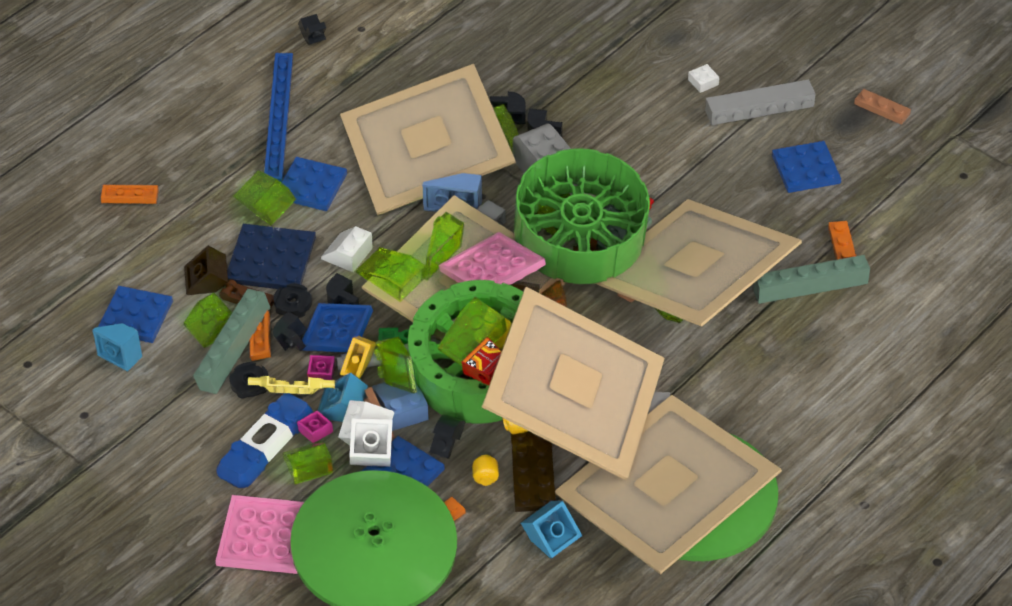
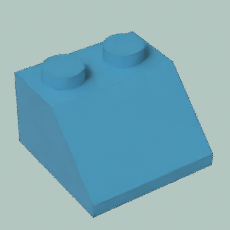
(118, 345)
(336, 400)
(552, 528)

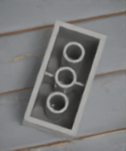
(536, 144)

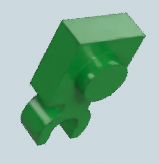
(386, 333)

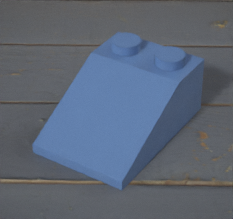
(464, 186)
(407, 406)

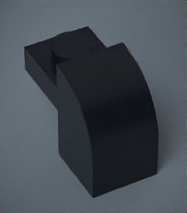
(312, 29)
(514, 104)
(539, 117)
(340, 291)
(288, 332)
(446, 432)

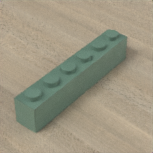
(812, 279)
(231, 341)

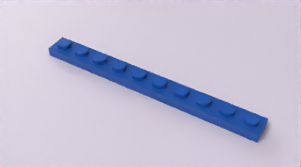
(278, 116)

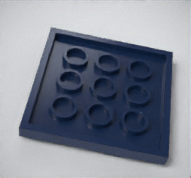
(270, 256)

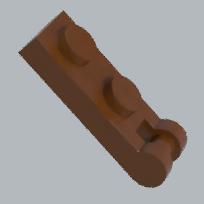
(239, 290)

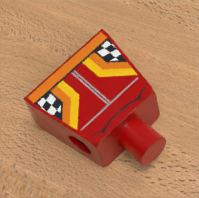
(482, 361)

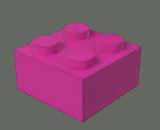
(321, 367)
(315, 426)

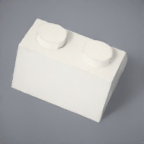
(349, 248)
(362, 410)
(370, 442)

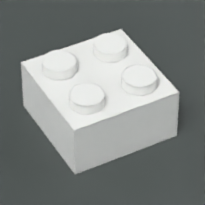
(703, 78)

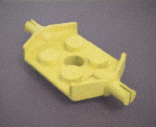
(299, 387)

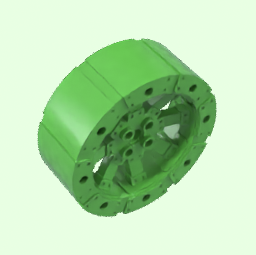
(582, 214)
(443, 387)

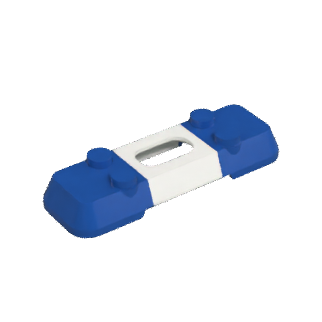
(248, 459)

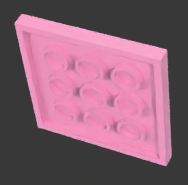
(493, 259)
(258, 534)

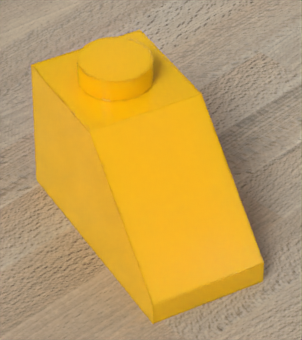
(358, 356)

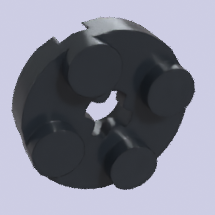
(298, 307)
(239, 382)

